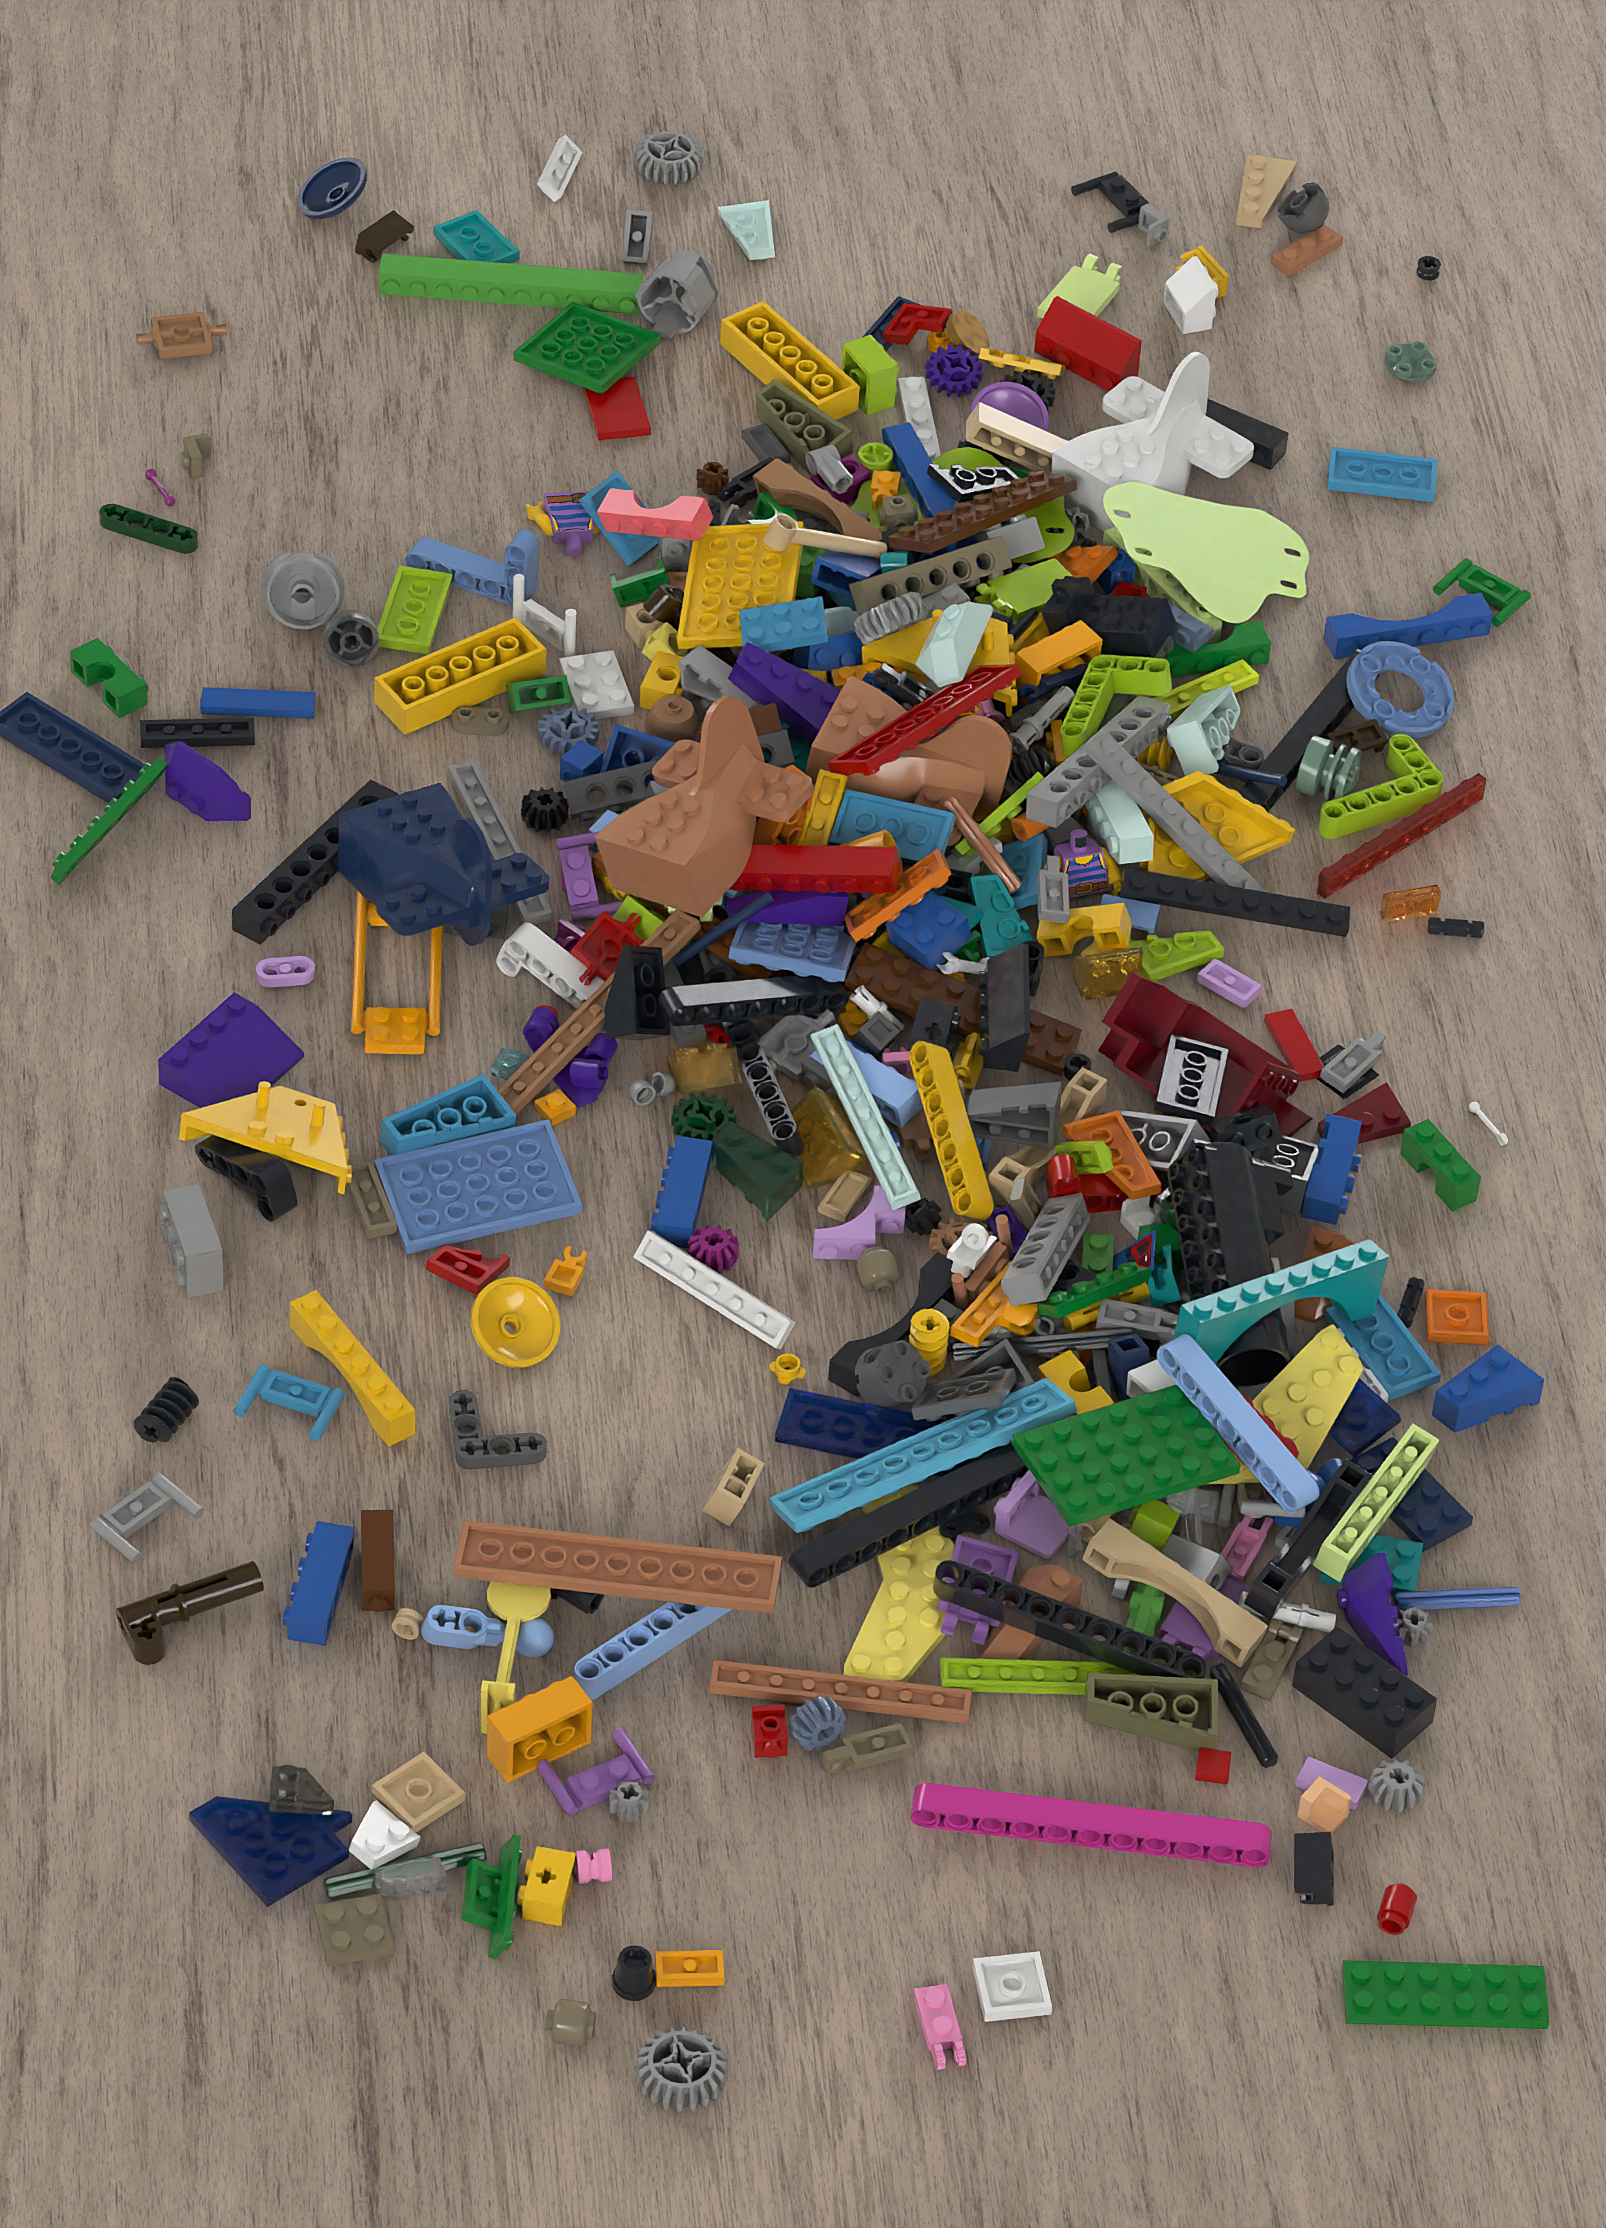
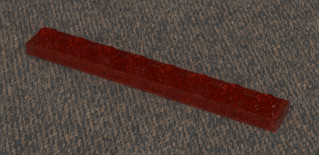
(1401, 835)

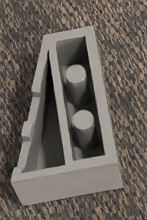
(706, 679)

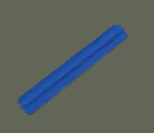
(1457, 1598)

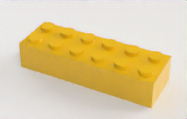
(780, 353)
(459, 675)

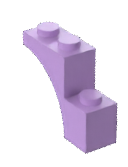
(855, 1236)

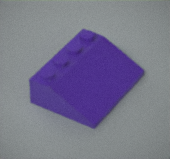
(228, 1055)

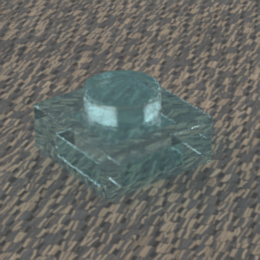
(507, 1063)

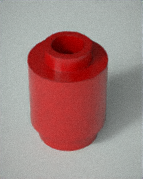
(1396, 1908)

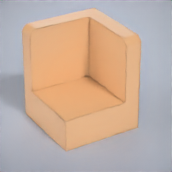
(1324, 1806)

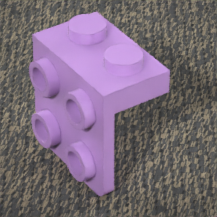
(1030, 1518)

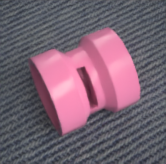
(593, 1866)

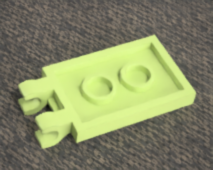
(1086, 287)

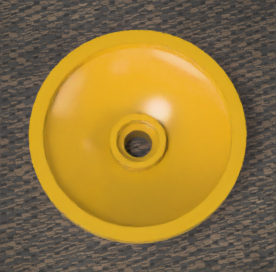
(527, 1312)

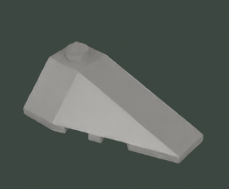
(1161, 1136)

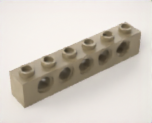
(993, 559)

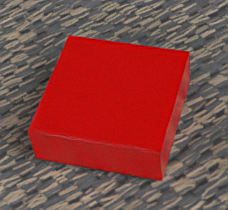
(1213, 1765)

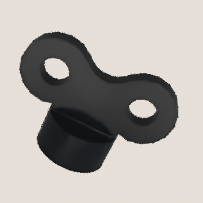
(965, 1523)

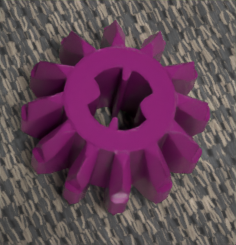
(714, 1248)

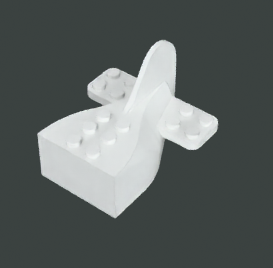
(1154, 444)

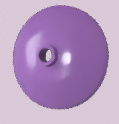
(1015, 401)

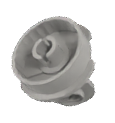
(302, 574)

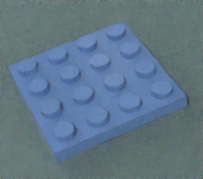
(795, 947)

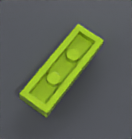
(1088, 1155)

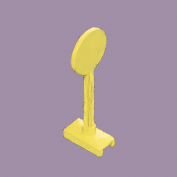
(516, 1605)

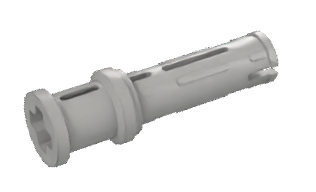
(1033, 727)

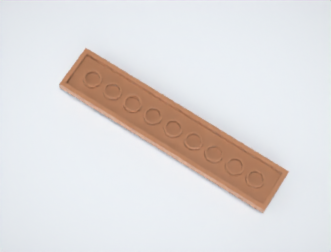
(618, 1566)

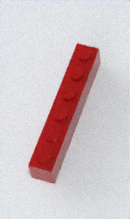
(820, 869)

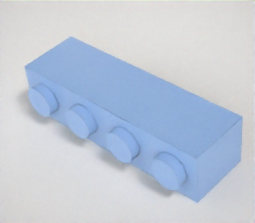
(893, 1093)

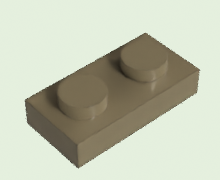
(1025, 1202)

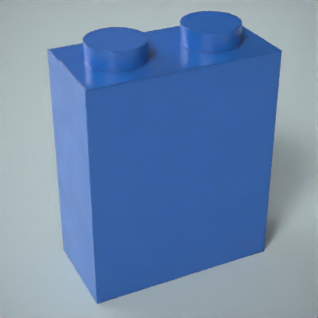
(838, 569)

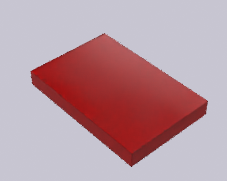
(618, 411)

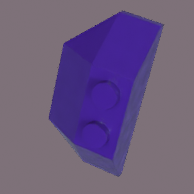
(203, 786)

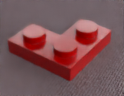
(914, 318)

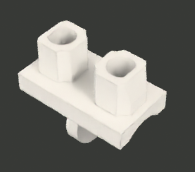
(970, 1249)

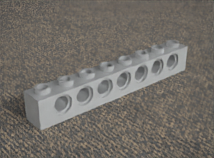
(1081, 777)

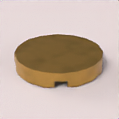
(967, 331)

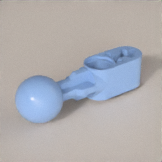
(534, 1636)

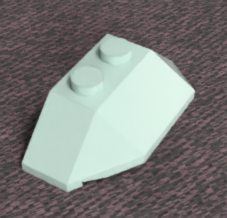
(953, 642)

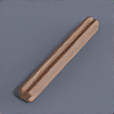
(982, 844)

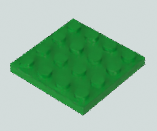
(587, 347)

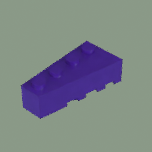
(799, 696)

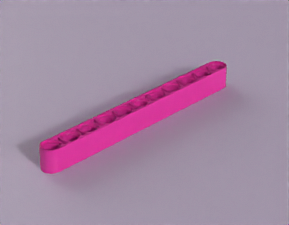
(1091, 1825)

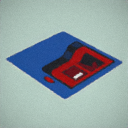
(1140, 1252)

